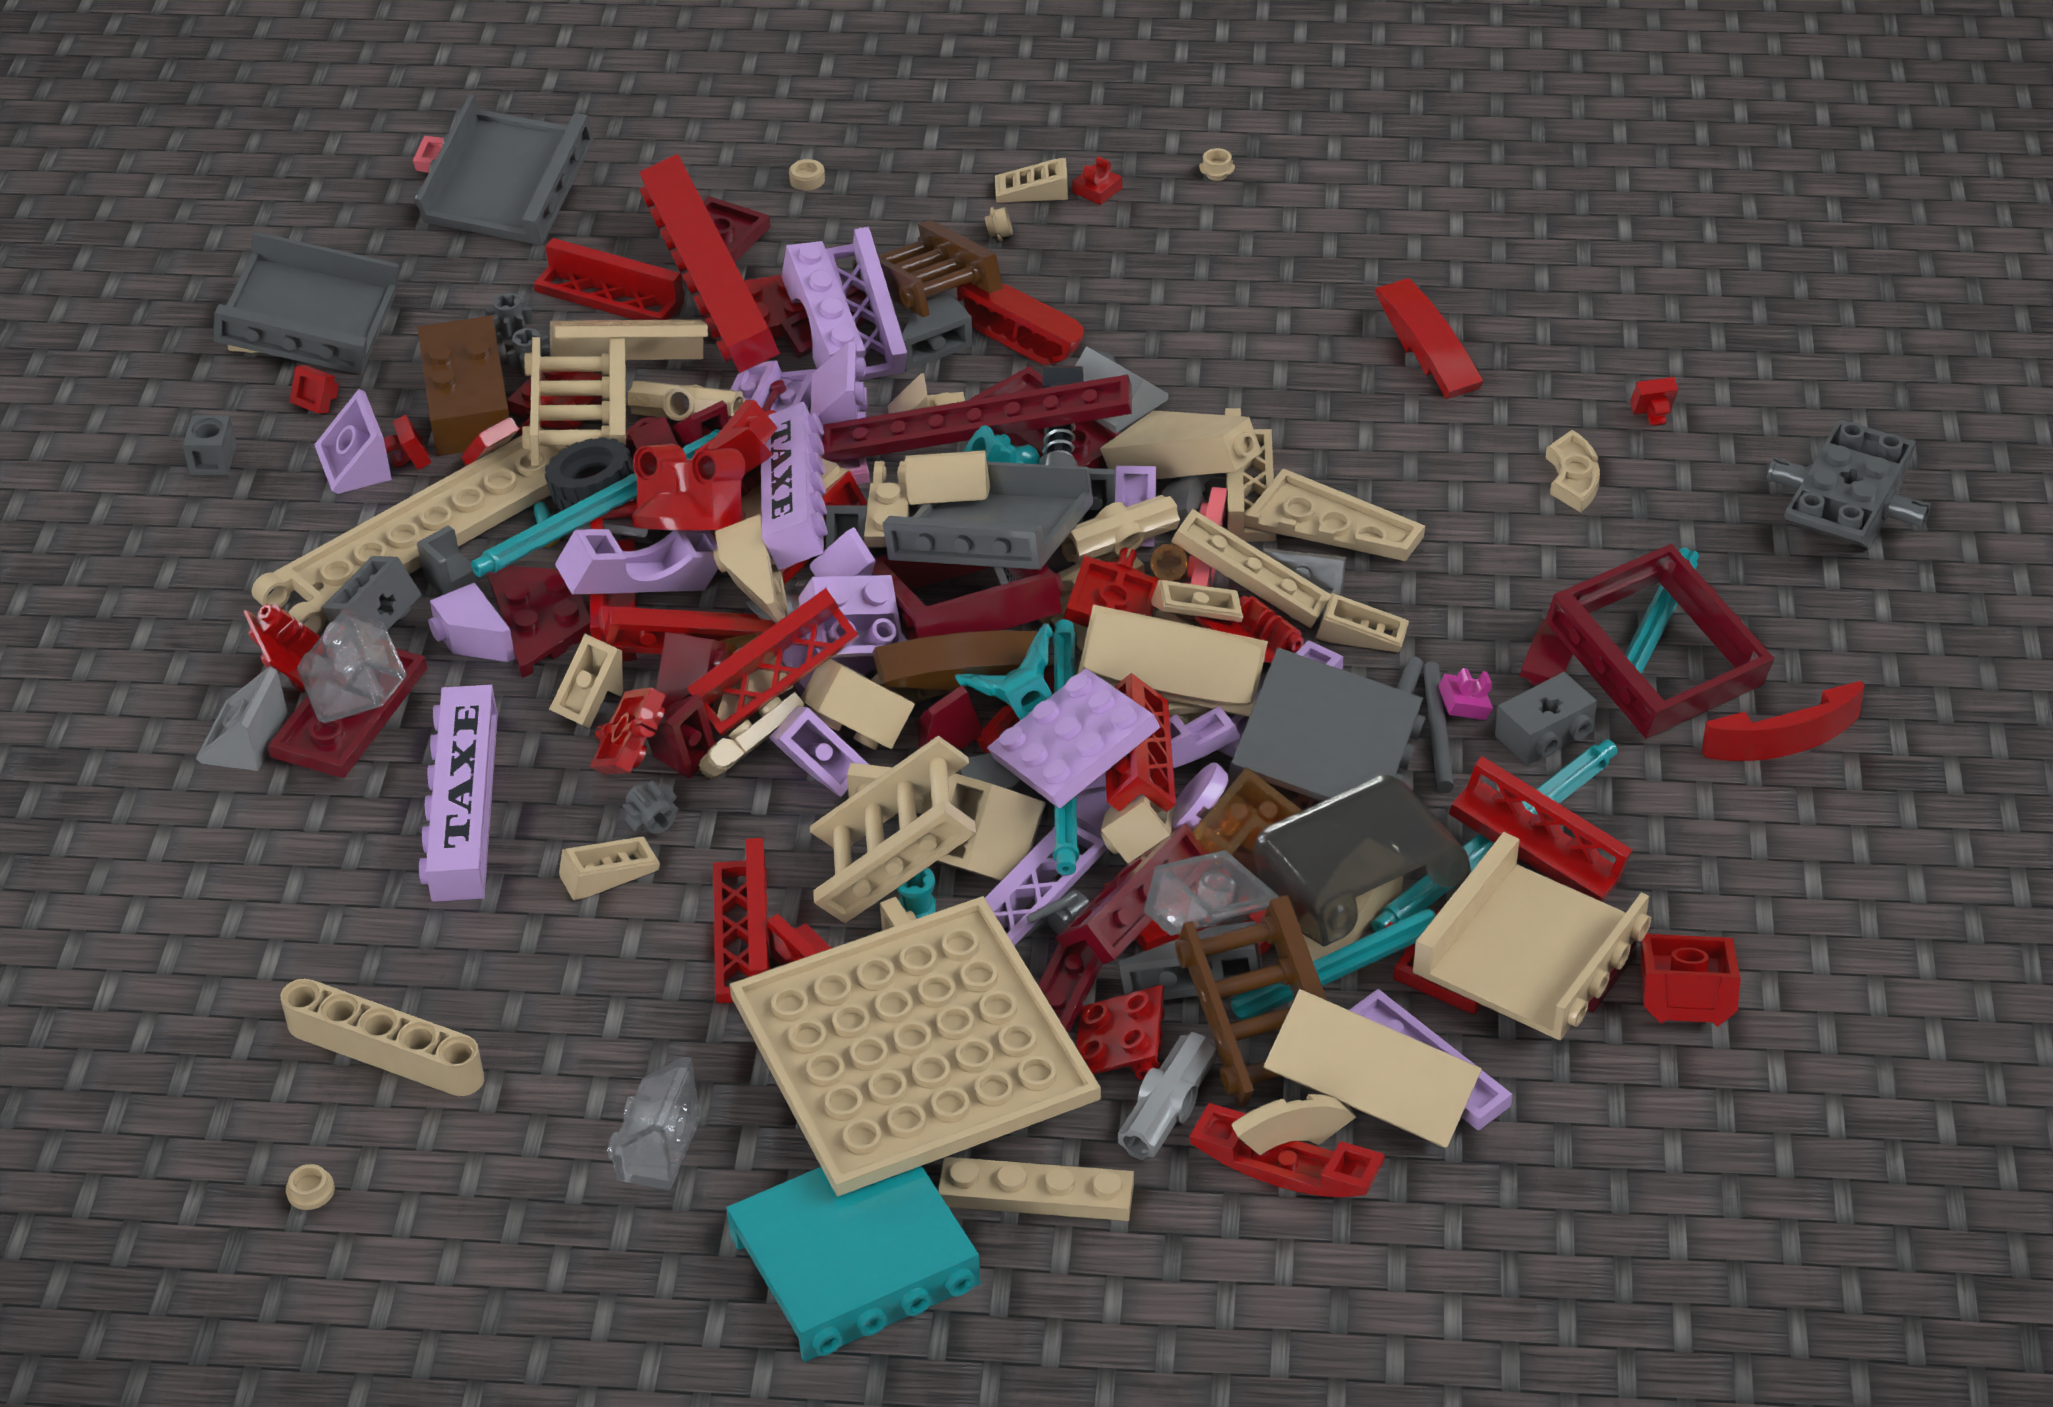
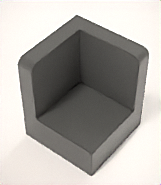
(443, 563)

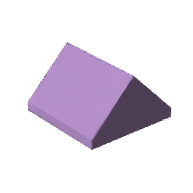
(353, 448)

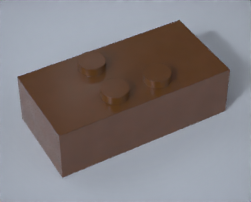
(462, 381)

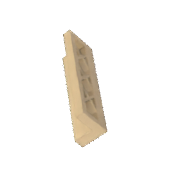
(642, 338)
(1242, 484)

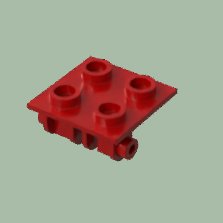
(1259, 624)
(281, 640)
(1123, 1032)

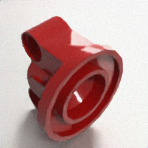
(687, 492)

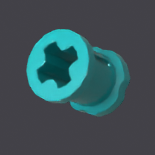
(917, 894)

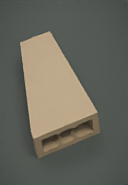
(1184, 444)

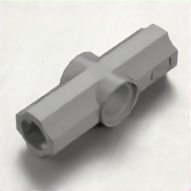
(1167, 1096)

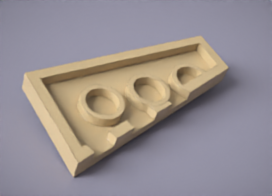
(1328, 516)

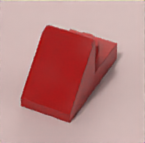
(747, 433)

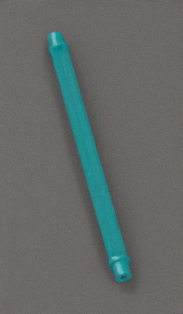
(566, 520)
(1557, 788)
(1066, 849)

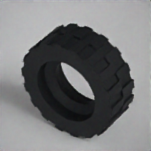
(582, 459)

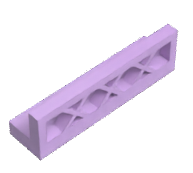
(878, 299)
(1033, 879)

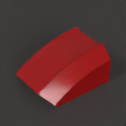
(1689, 978)

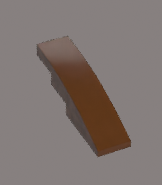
(937, 659)

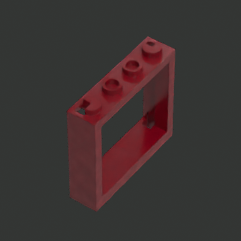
(993, 609)
(1619, 677)

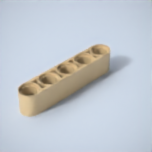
(382, 1037)

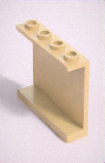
(1527, 943)

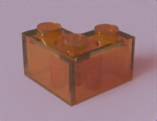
(1242, 814)

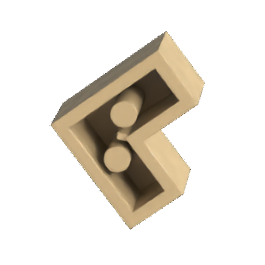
(852, 700)

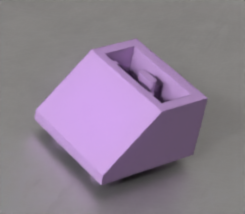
(837, 389)
(867, 605)

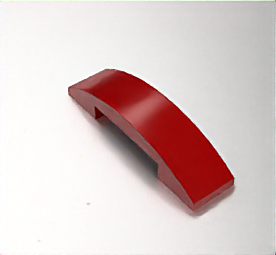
(1742, 740)
(1290, 1165)

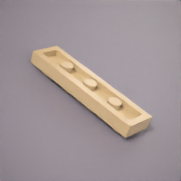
(1251, 568)
(1037, 1188)

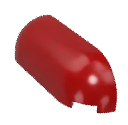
(1022, 323)

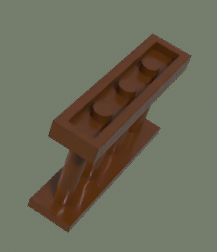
(935, 265)
(1292, 969)

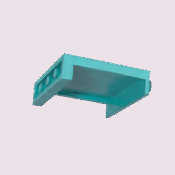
(854, 1258)

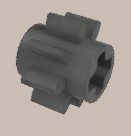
(509, 314)
(523, 344)
(650, 808)

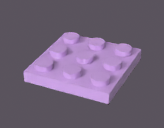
(1073, 737)

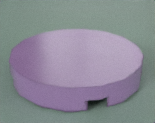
(1199, 794)

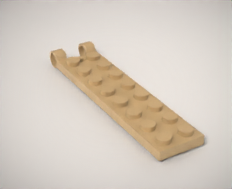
(466, 501)

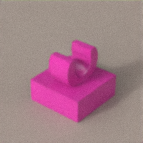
(1466, 695)

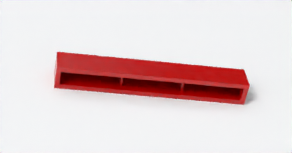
(708, 263)

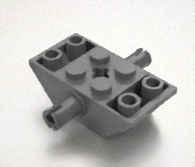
(1851, 485)

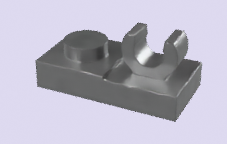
(1320, 569)

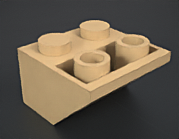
(1003, 826)

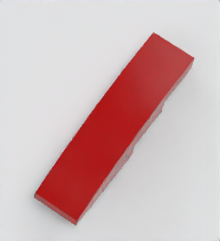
(1429, 337)

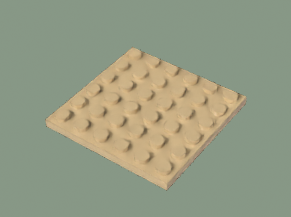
(913, 1044)

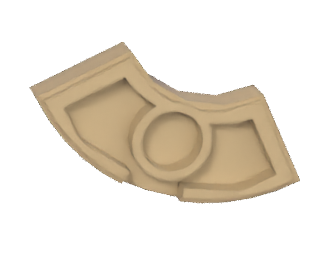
(1576, 468)
(1293, 1121)

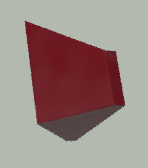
(951, 719)

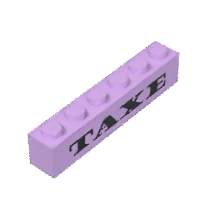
(794, 488)
(460, 794)

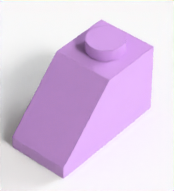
(470, 625)
(816, 748)

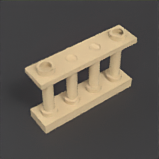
(611, 388)
(906, 852)

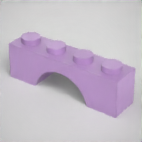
(813, 282)
(676, 563)

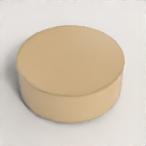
(806, 175)

